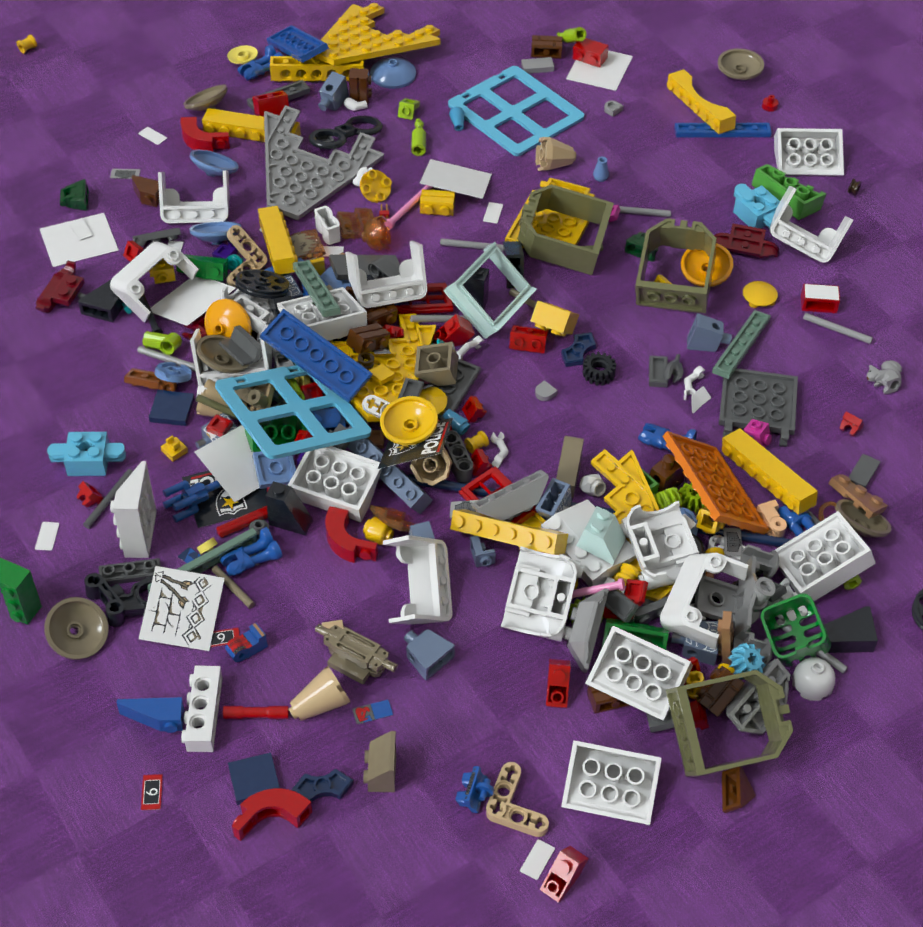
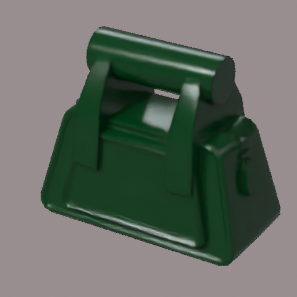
(75, 196)
(635, 244)

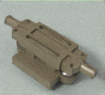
(355, 654)

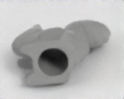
(888, 376)

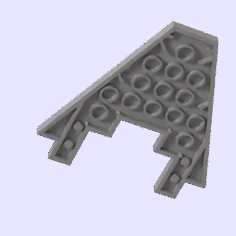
(303, 180)

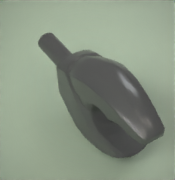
(674, 368)

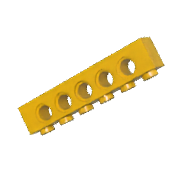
(289, 69)

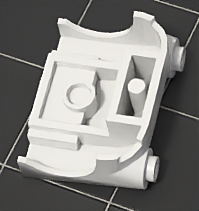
(256, 308)
(659, 542)
(541, 594)

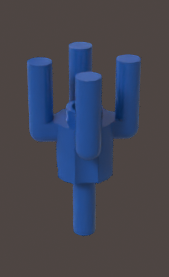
(189, 497)

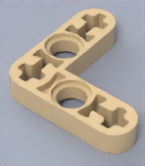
(250, 260)
(507, 809)

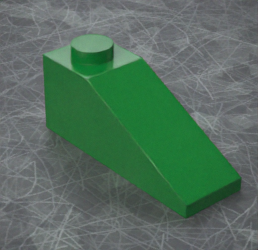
(209, 267)

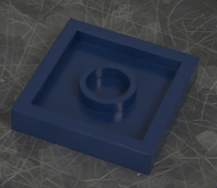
(171, 407)
(252, 776)

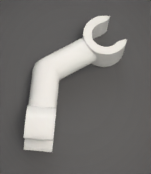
(469, 345)
(697, 374)
(502, 447)

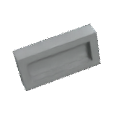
(537, 65)

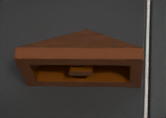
(735, 789)

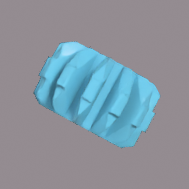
(746, 658)

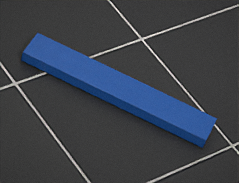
(704, 130)

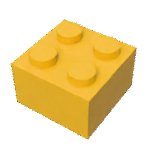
(553, 317)

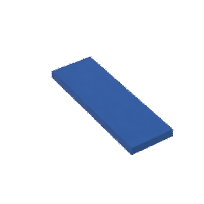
(297, 43)
(316, 355)

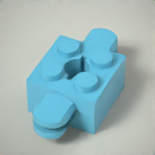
(755, 206)
(86, 463)

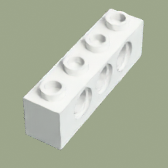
(202, 738)

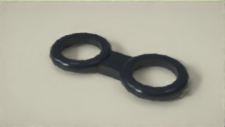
(345, 131)

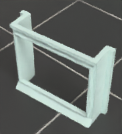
(469, 305)

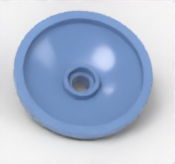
(393, 72)
(213, 162)
(212, 231)

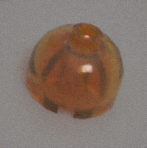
(377, 234)

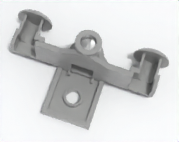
(743, 600)

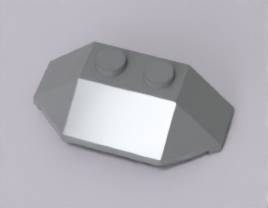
(513, 498)
(585, 628)
(745, 707)

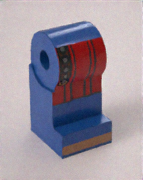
(247, 644)

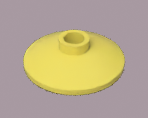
(242, 54)

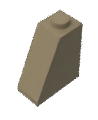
(570, 462)

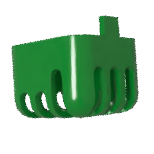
(802, 643)

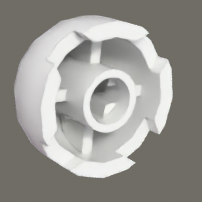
(814, 678)

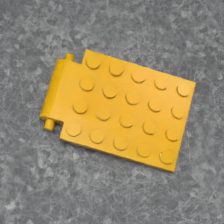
(554, 223)

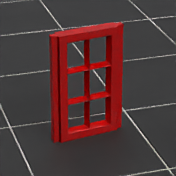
(428, 308)
(503, 481)

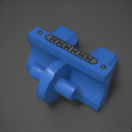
(477, 790)

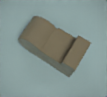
(253, 397)

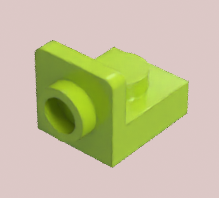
(407, 108)

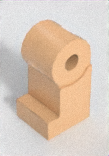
(772, 519)

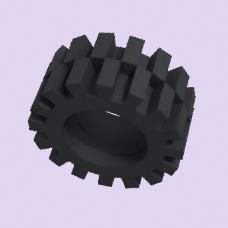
(599, 376)

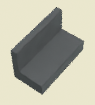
(242, 346)

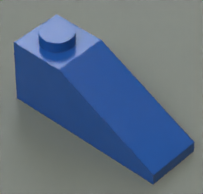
(157, 713)

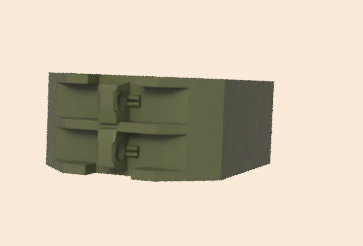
(571, 204)
(672, 295)
(772, 713)

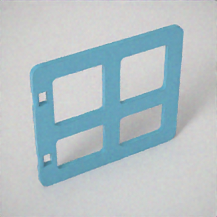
(516, 111)
(294, 406)

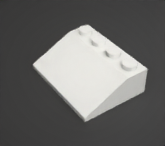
(809, 152)
(329, 327)
(336, 480)
(135, 513)
(573, 521)
(824, 557)
(638, 672)
(611, 782)

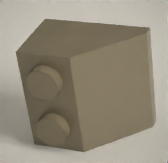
(437, 363)
(381, 763)

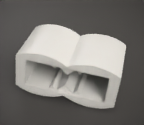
(327, 225)

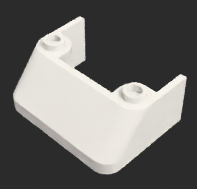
(193, 212)
(817, 247)
(126, 283)
(407, 286)
(263, 364)
(427, 579)
(677, 613)

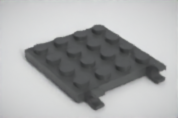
(759, 397)

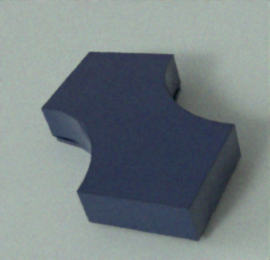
(574, 354)
(333, 785)

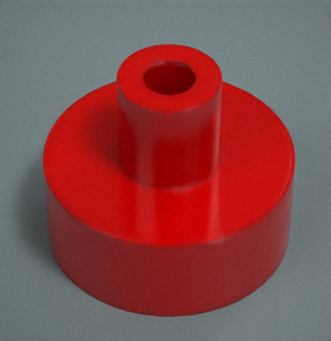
(770, 103)

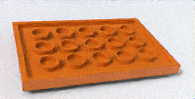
(715, 483)

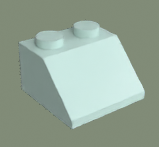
(602, 535)

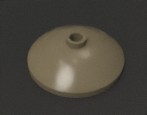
(740, 64)
(206, 98)
(216, 357)
(873, 528)
(85, 618)

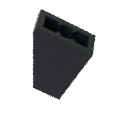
(515, 255)
(478, 286)
(101, 303)
(286, 509)
(852, 632)

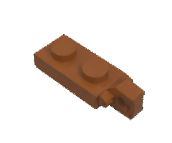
(148, 379)

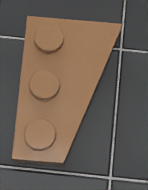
(862, 499)
(726, 636)

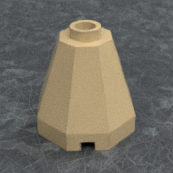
(553, 154)
(432, 468)

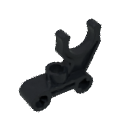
(116, 601)

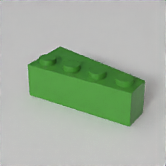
(805, 199)

